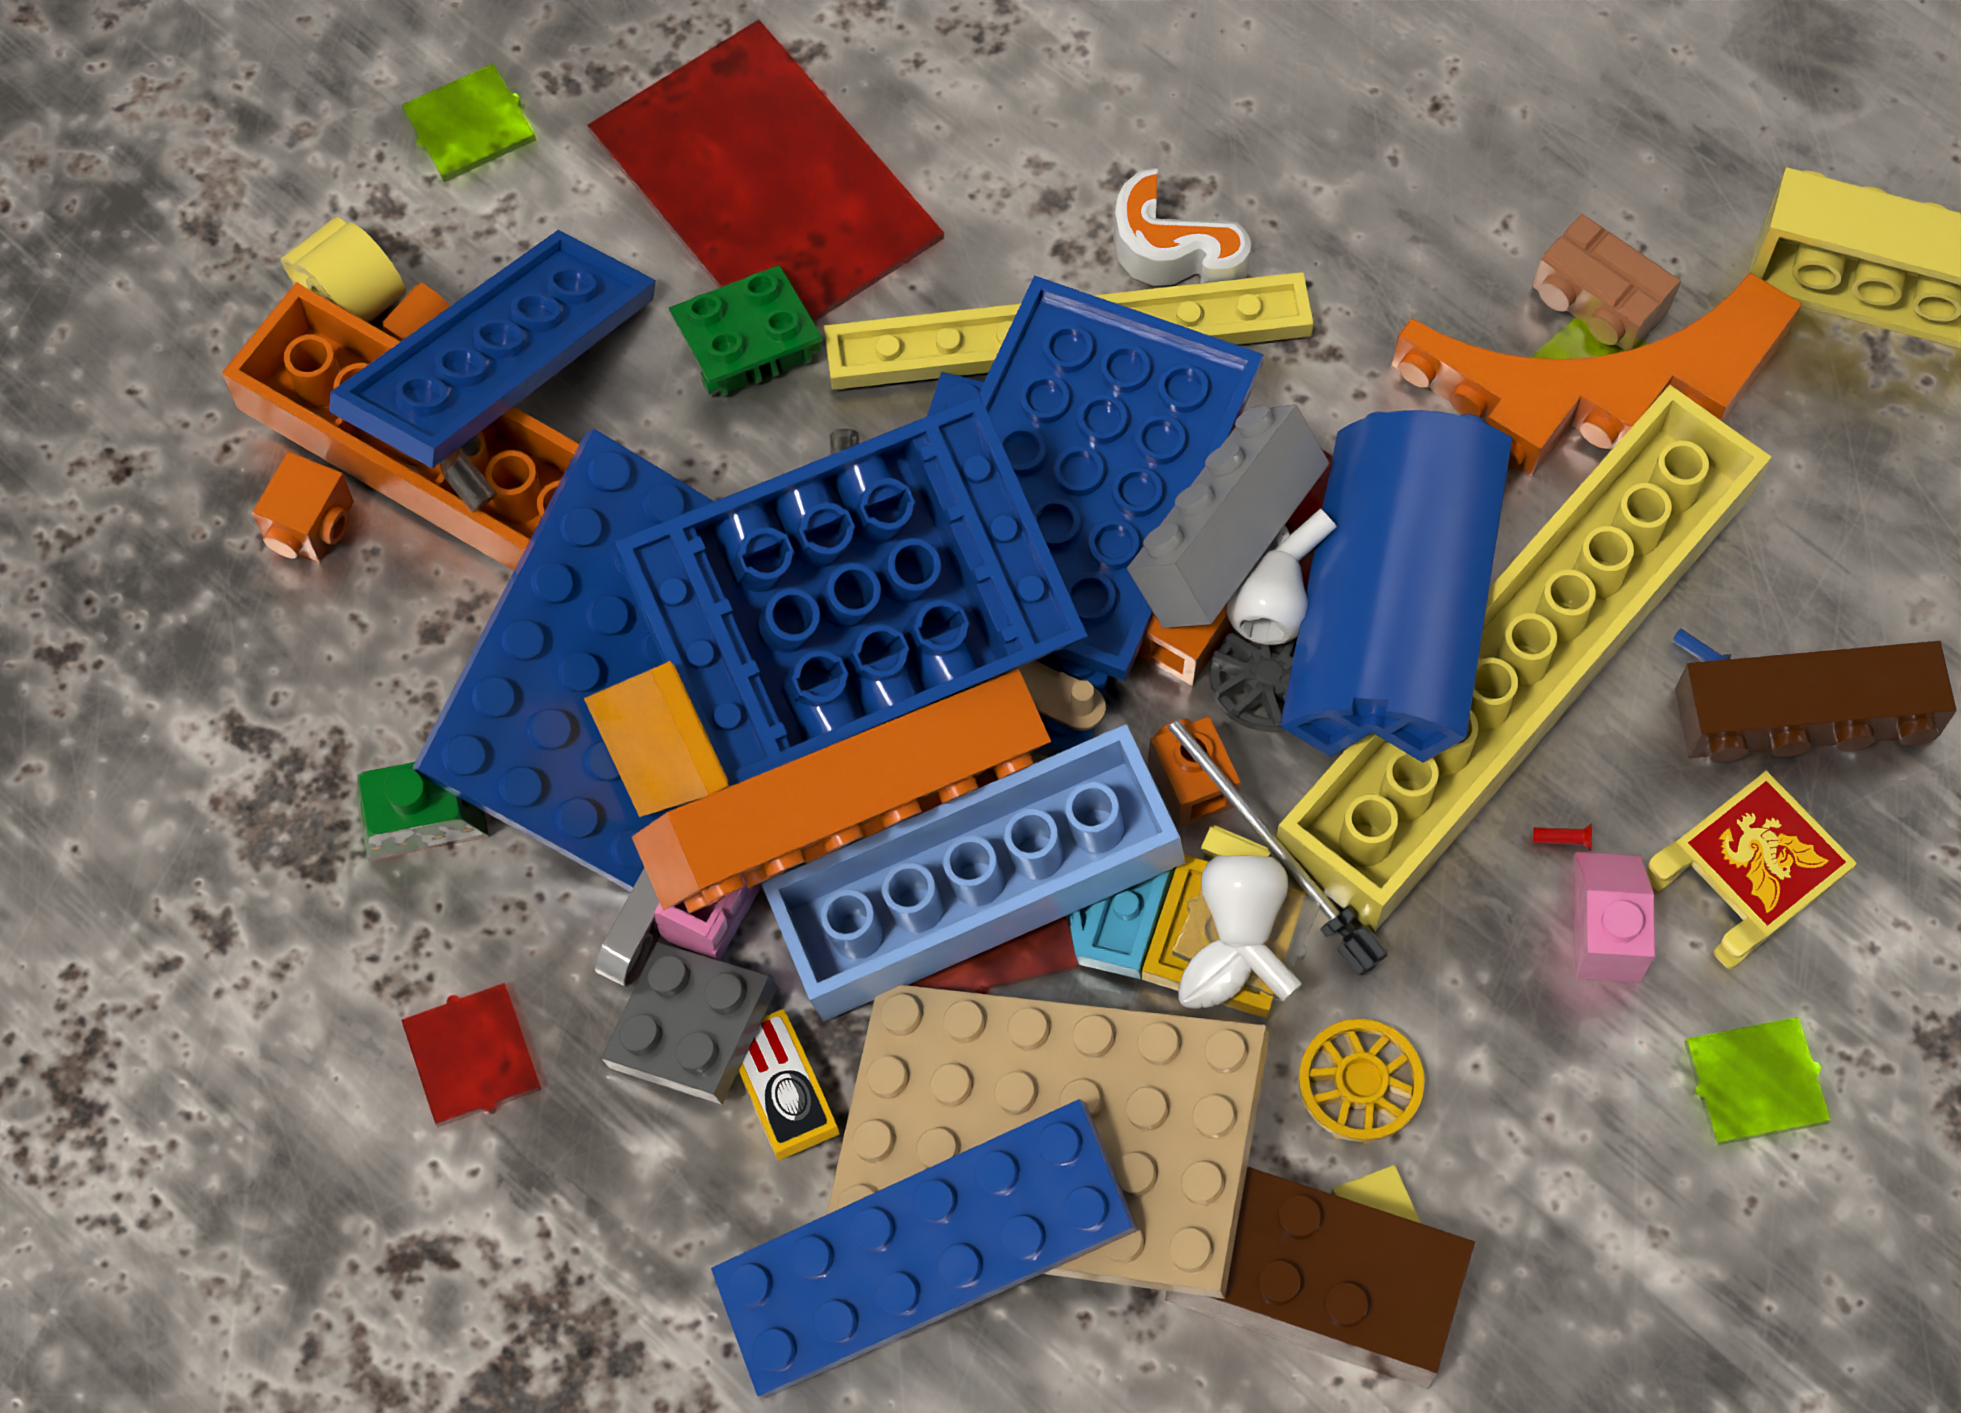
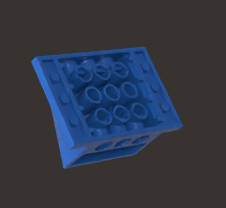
(851, 590)

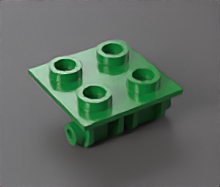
(745, 328)

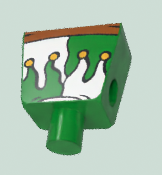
(411, 814)

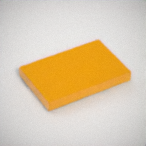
(657, 740)

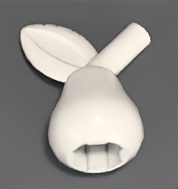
(1273, 594)
(1244, 902)

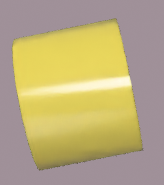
(346, 269)

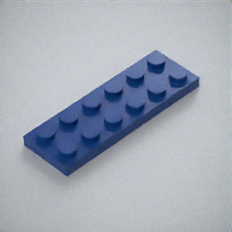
(491, 348)
(923, 1249)

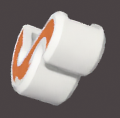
(1174, 249)

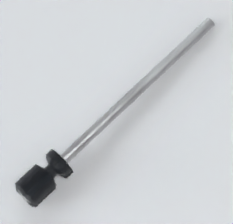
(1358, 945)

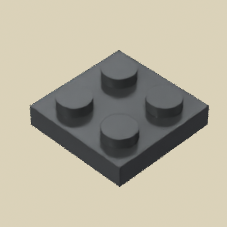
(689, 1022)

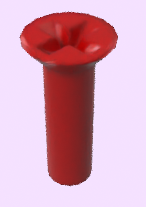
(1564, 836)

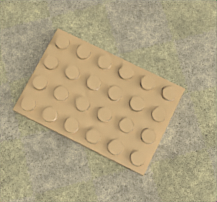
(1163, 1091)

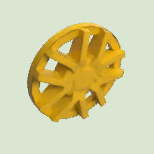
(1361, 1080)

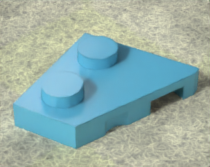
(1120, 928)

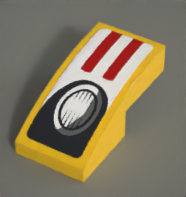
(785, 1089)

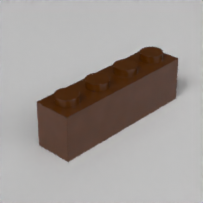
(1815, 701)

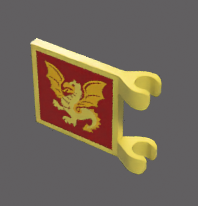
(1761, 860)

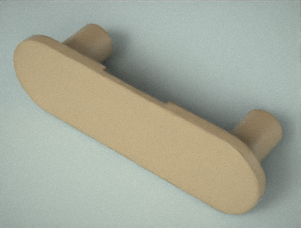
(1064, 697)

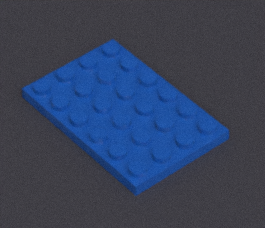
(1104, 433)
(563, 629)

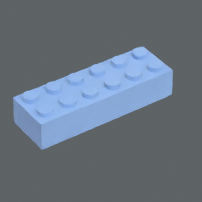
(974, 872)

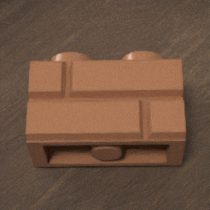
(1605, 284)

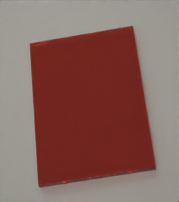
(765, 174)

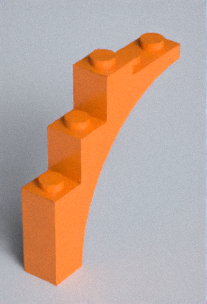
(1605, 394)

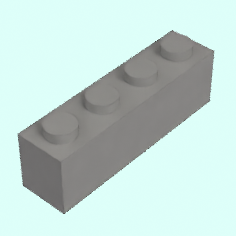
(1228, 516)

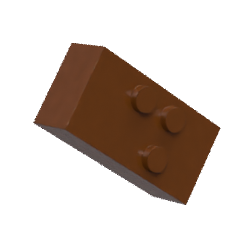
(1340, 1279)

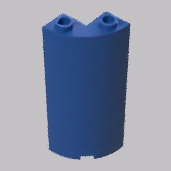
(1399, 583)

